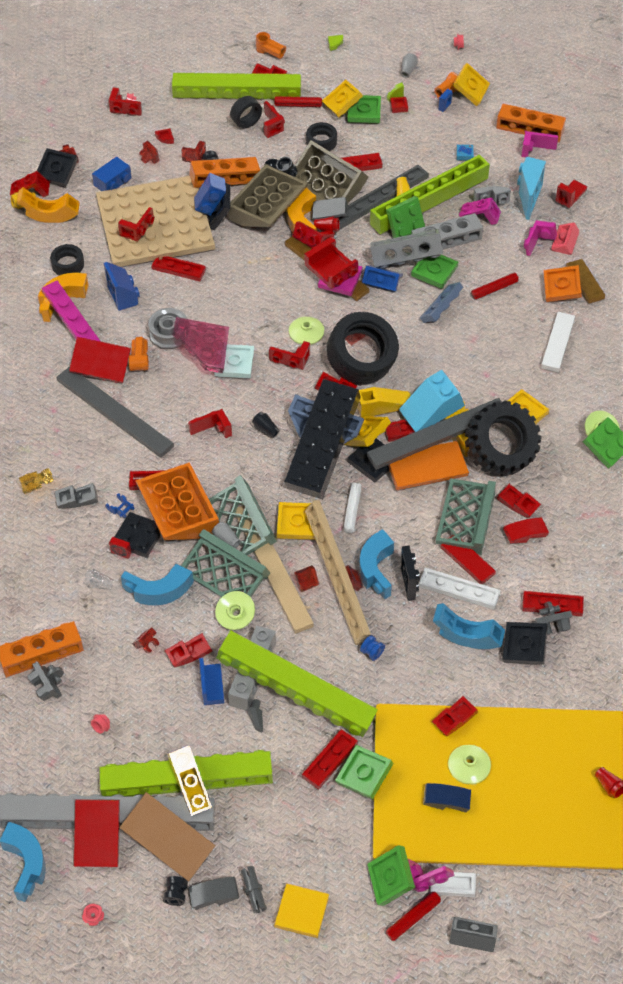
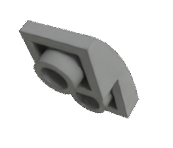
(499, 194)

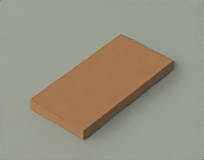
(167, 836)

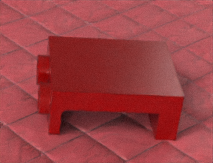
(330, 263)

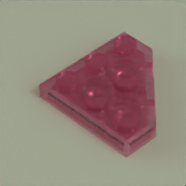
(203, 341)

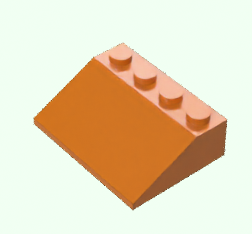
(178, 503)

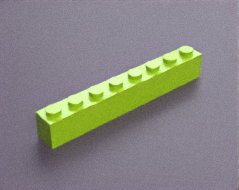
(235, 85)
(435, 190)
(296, 684)
(158, 777)

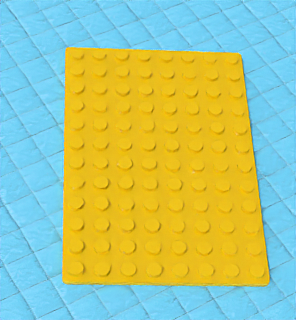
(532, 807)

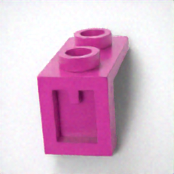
(539, 140)
(484, 206)
(540, 229)
(423, 882)

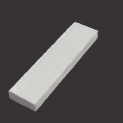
(558, 342)
(459, 588)

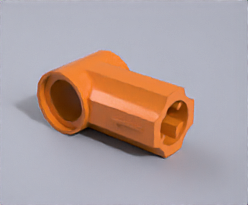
(267, 45)
(448, 83)
(139, 358)

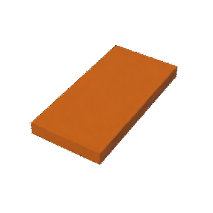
(429, 466)

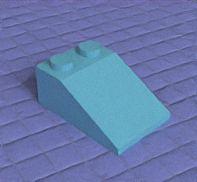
(530, 183)
(431, 402)

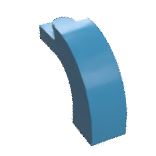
(373, 552)
(160, 591)
(468, 633)
(23, 843)

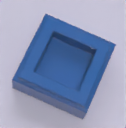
(445, 100)

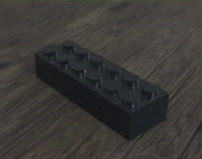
(322, 439)

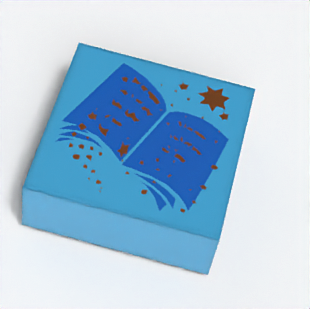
(465, 152)

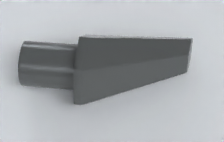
(256, 715)

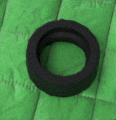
(240, 106)
(324, 129)
(64, 251)

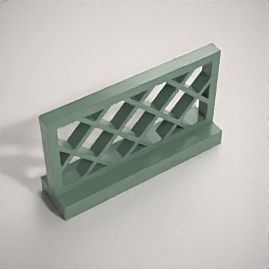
(251, 508)
(483, 514)
(231, 554)

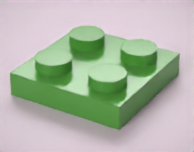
(365, 110)
(405, 217)
(435, 270)
(606, 442)
(364, 772)
(391, 875)

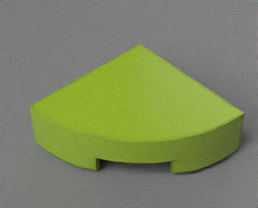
(335, 41)
(398, 91)

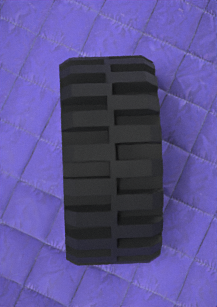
(519, 422)

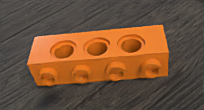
(521, 119)
(233, 170)
(50, 650)

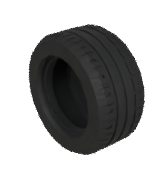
(371, 326)

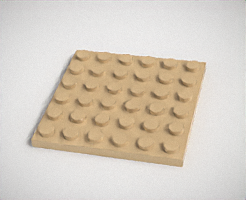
(176, 226)

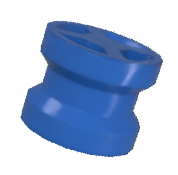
(372, 648)

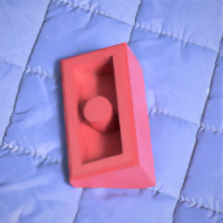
(566, 238)

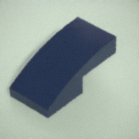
(448, 796)

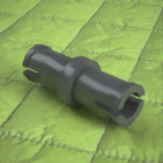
(253, 889)

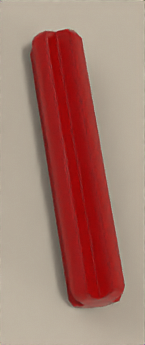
(298, 101)
(495, 285)
(413, 916)

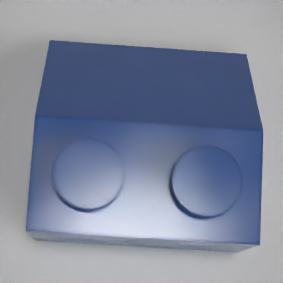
(121, 286)

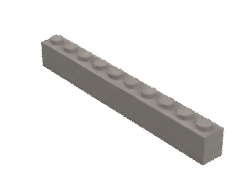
(59, 811)

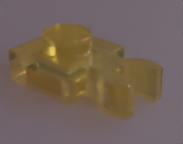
(33, 480)

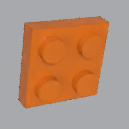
(562, 283)

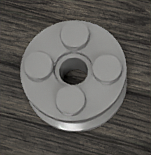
(162, 327)

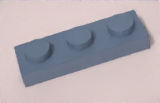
(442, 302)

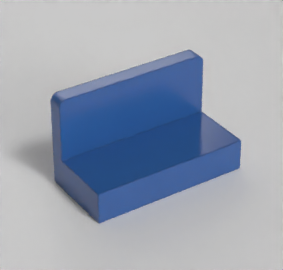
(381, 277)
(211, 683)

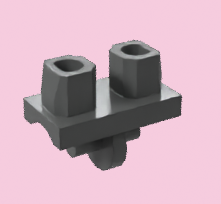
(561, 619)
(41, 674)

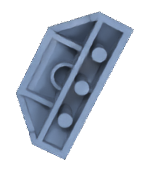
(300, 411)

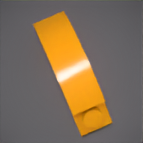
(299, 208)
(48, 210)
(74, 285)

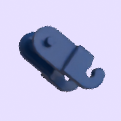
(114, 510)

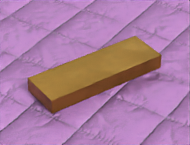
(589, 285)

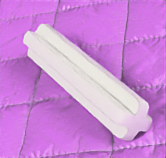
(352, 507)

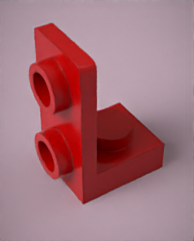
(121, 106)
(276, 122)
(31, 180)
(570, 194)
(136, 231)
(310, 236)
(294, 360)
(214, 418)

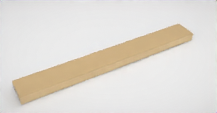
(337, 572)
(280, 582)

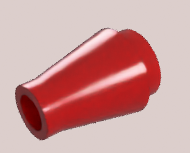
(328, 223)
(611, 783)

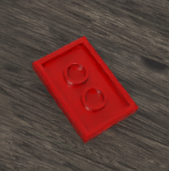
(100, 360)
(96, 833)

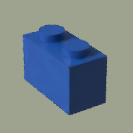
(112, 175)
(210, 194)

